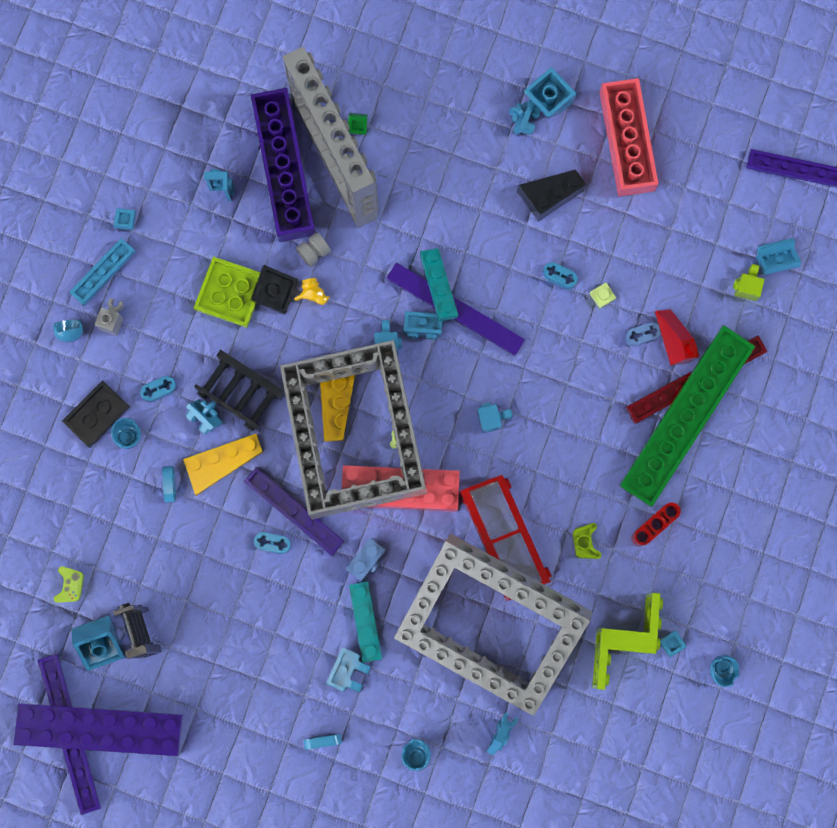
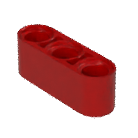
(664, 520)

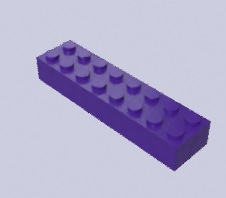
(283, 165)
(98, 729)

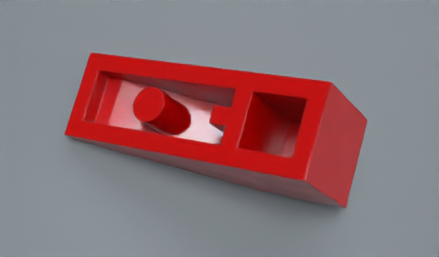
(677, 340)

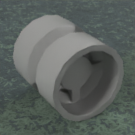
(310, 251)

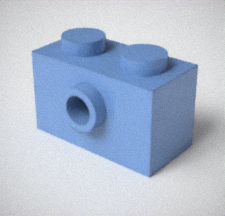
(366, 560)

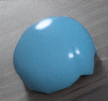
(68, 330)
(126, 433)
(724, 670)
(416, 755)

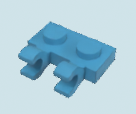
(343, 669)
(501, 735)

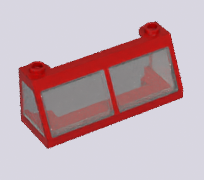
(503, 528)

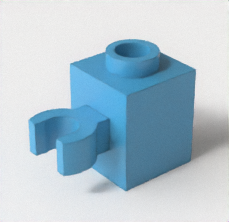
(386, 335)
(490, 418)

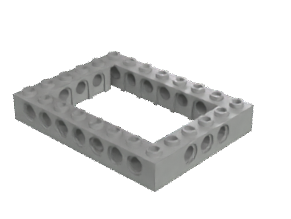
(308, 92)
(336, 366)
(519, 587)

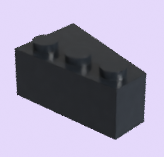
(551, 193)

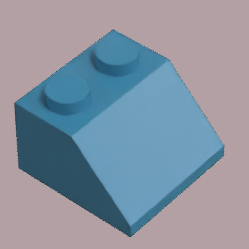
(551, 93)
(97, 643)

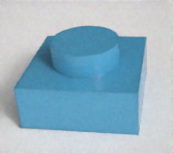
(124, 219)
(672, 643)

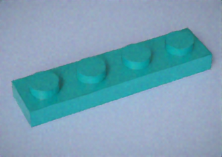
(438, 284)
(365, 622)

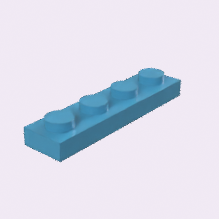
(102, 272)

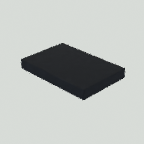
(96, 414)

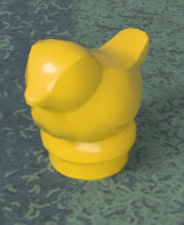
(312, 292)

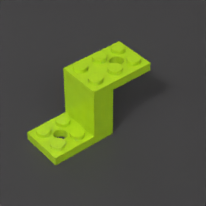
(627, 640)

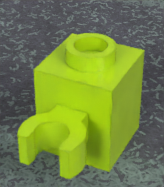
(748, 285)

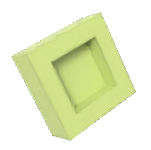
(602, 295)

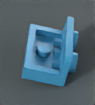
(220, 181)
(778, 256)
(422, 325)

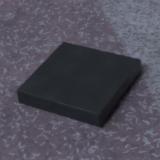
(274, 289)

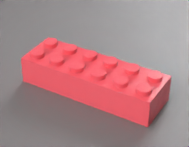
(628, 137)
(440, 484)

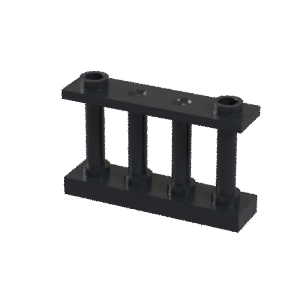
(241, 372)
(137, 631)

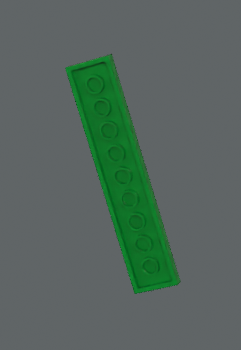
(687, 416)

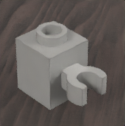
(109, 319)

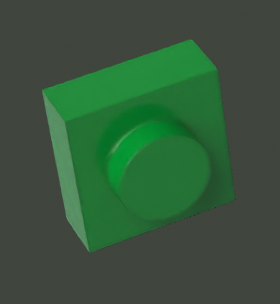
(357, 123)

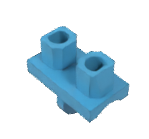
(521, 116)
(205, 413)

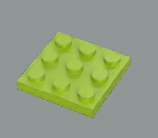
(228, 292)

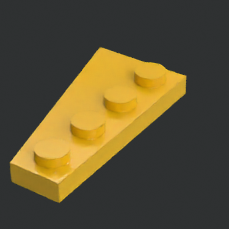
(335, 407)
(213, 465)

